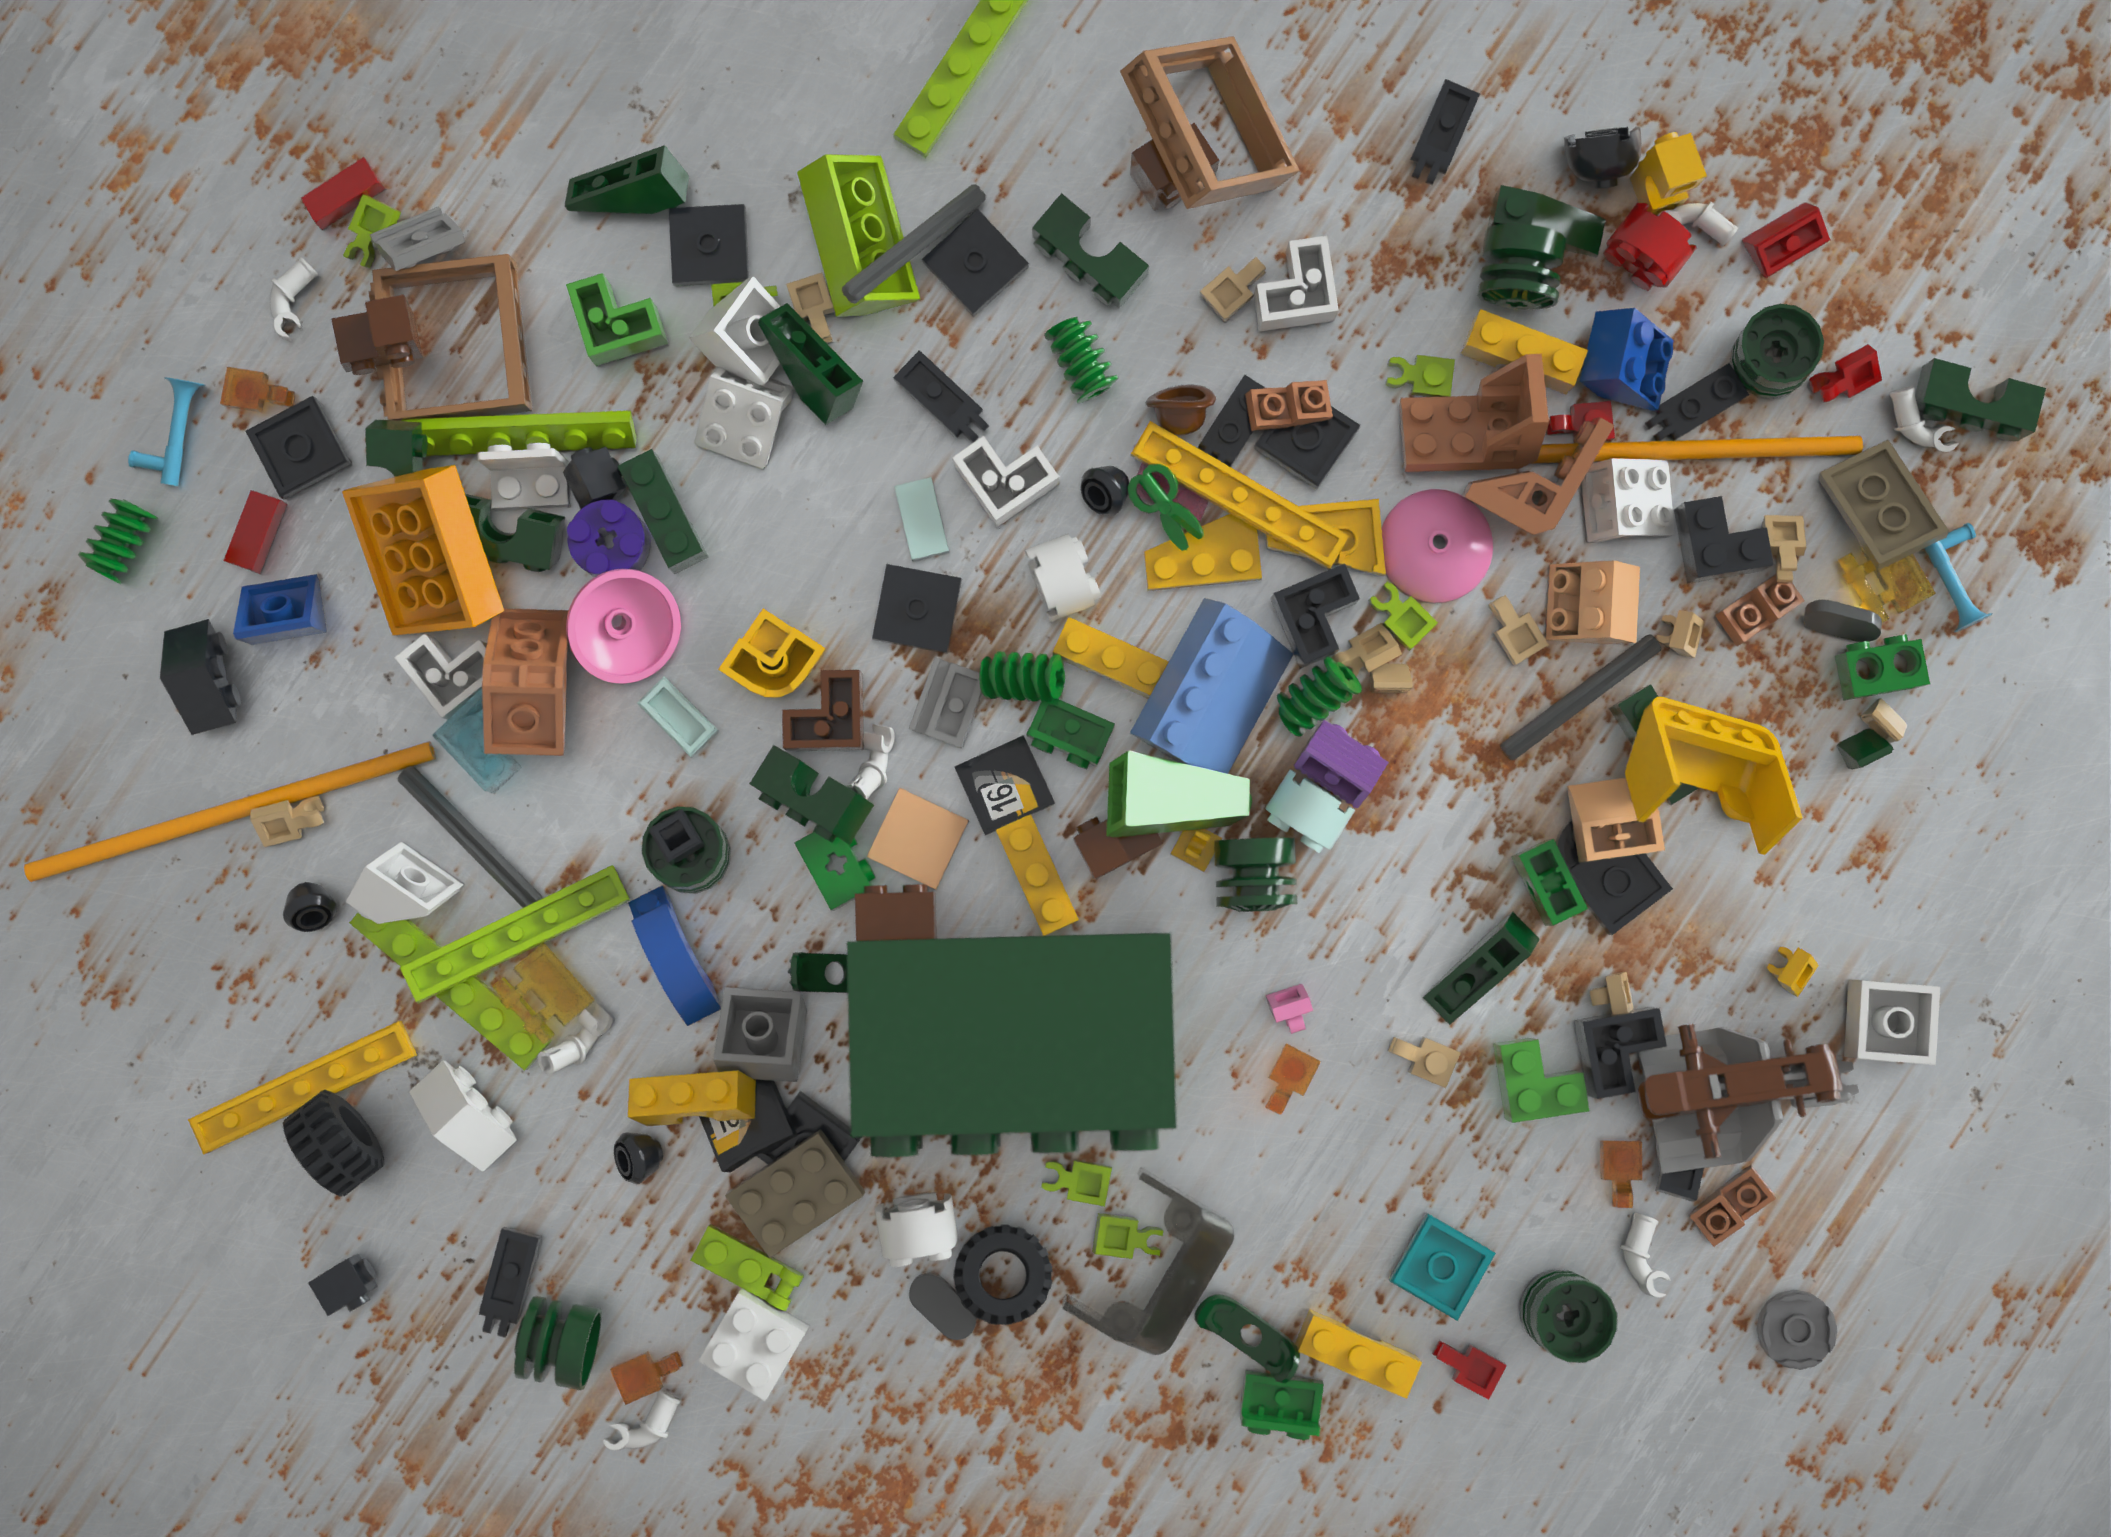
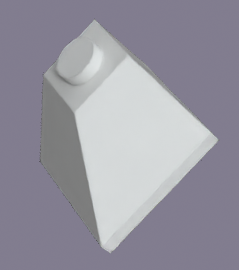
(733, 337)
(401, 886)

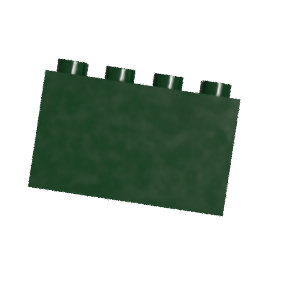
(1011, 1041)

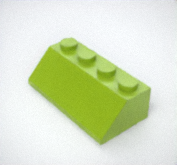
(853, 227)

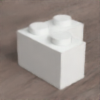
(1307, 294)
(1000, 488)
(440, 679)
(462, 1116)

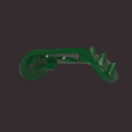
(808, 972)
(1227, 1317)

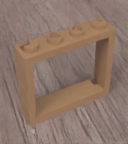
(1175, 137)
(505, 271)

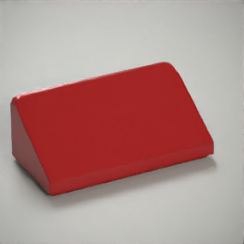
(342, 193)
(1786, 239)
(255, 531)

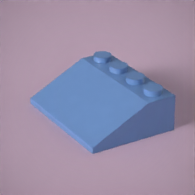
(1212, 689)

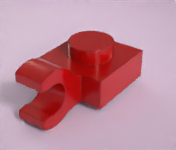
(1852, 376)
(1579, 413)
(1474, 1368)

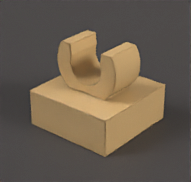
(1685, 635)
(1616, 993)

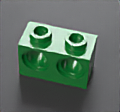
(1883, 675)

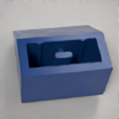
(1627, 358)

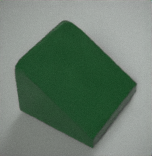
(1863, 748)

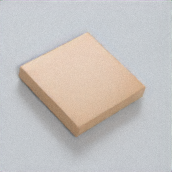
(917, 838)

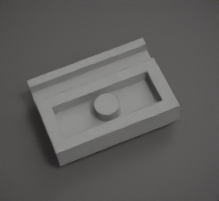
(417, 239)
(947, 703)

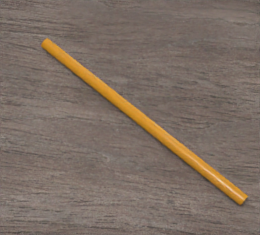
(1713, 448)
(228, 811)

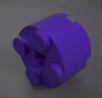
(588, 535)

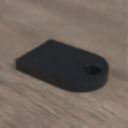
(1613, 887)

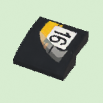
(1004, 785)
(741, 1140)

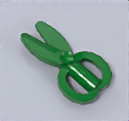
(1171, 513)

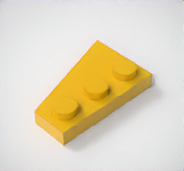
(1363, 525)
(1221, 557)

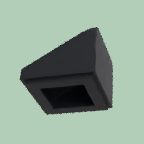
(676, 837)

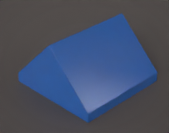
(280, 610)

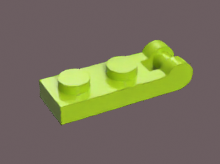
(746, 1266)

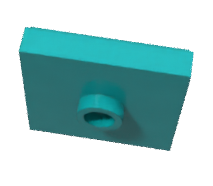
(1442, 1266)

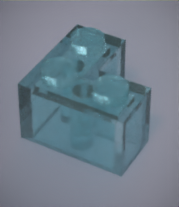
(464, 740)

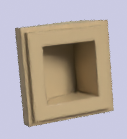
(1391, 679)
(1884, 721)

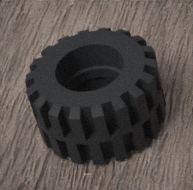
(333, 1143)
(1037, 1268)

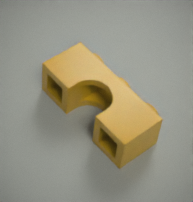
(1668, 173)
(1502, 341)
(1109, 657)
(1037, 875)
(712, 1095)
(1357, 1354)

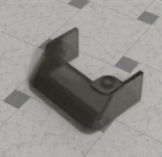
(1205, 1243)

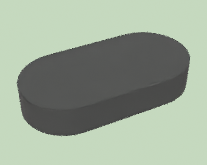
(1843, 620)
(941, 1306)

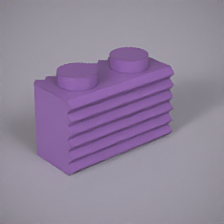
(1341, 763)

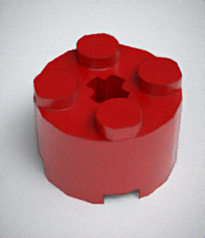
(1650, 247)

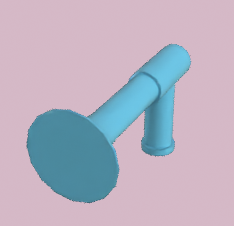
(172, 460)
(1967, 611)

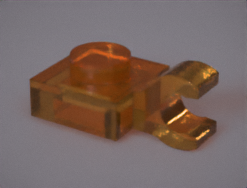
(250, 390)
(1293, 1073)
(1621, 1163)
(642, 1376)

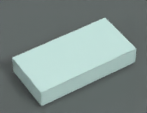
(921, 519)
(678, 717)

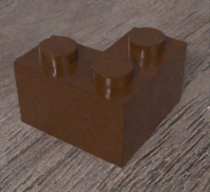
(1153, 177)
(378, 336)
(837, 723)
(1108, 853)
(895, 915)

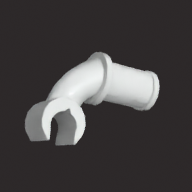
(1706, 218)
(283, 292)
(1912, 426)
(873, 772)
(574, 1048)
(1636, 1251)
(650, 1430)

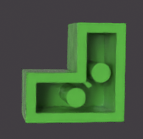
(613, 331)
(1530, 1093)

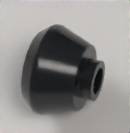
(1105, 489)
(309, 907)
(637, 1156)

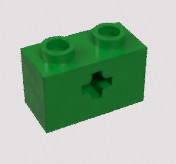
(1549, 882)
(835, 887)

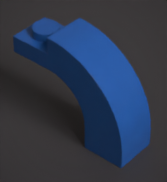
(672, 957)

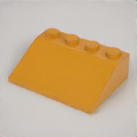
(424, 551)

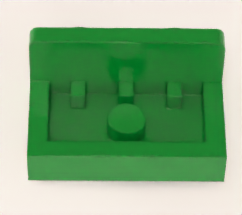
(1070, 731)
(1281, 1406)

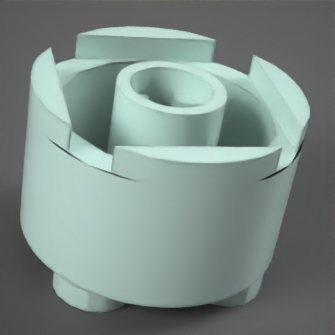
(1308, 811)

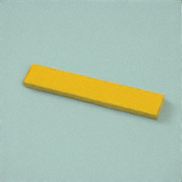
(1241, 496)
(292, 1090)

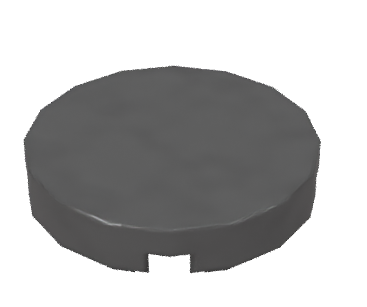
(1796, 1329)

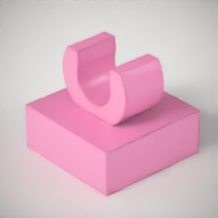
(1289, 1006)

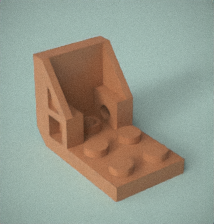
(1479, 432)
(1512, 493)
(525, 683)

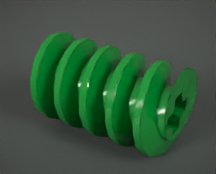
(1080, 358)
(116, 539)
(1023, 677)
(1317, 696)

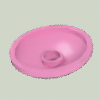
(1420, 567)
(643, 639)

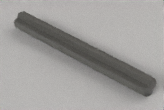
(913, 243)
(1581, 697)
(468, 837)

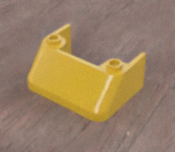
(1718, 755)

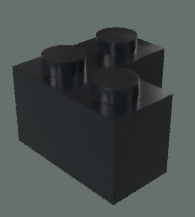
(1710, 549)
(1304, 611)
(196, 677)
(1606, 1048)

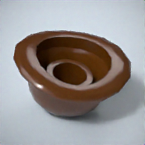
(1181, 407)

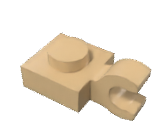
(1230, 291)
(813, 302)
(1786, 542)
(1519, 635)
(1369, 650)
(283, 823)
(1429, 1060)

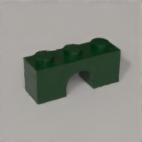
(1111, 276)
(1945, 395)
(396, 446)
(662, 511)
(533, 544)
(833, 809)

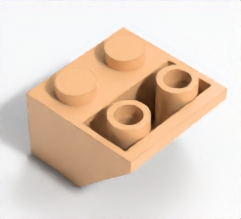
(1593, 602)
(1608, 824)

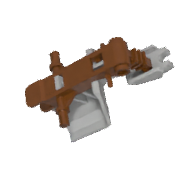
(1721, 1093)

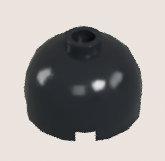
(1604, 155)

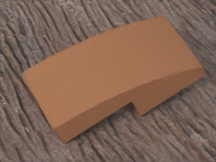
(1289, 405)
(1758, 609)
(1731, 1205)

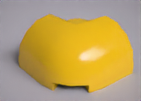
(771, 657)

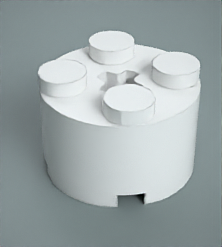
(1062, 577)
(917, 1228)

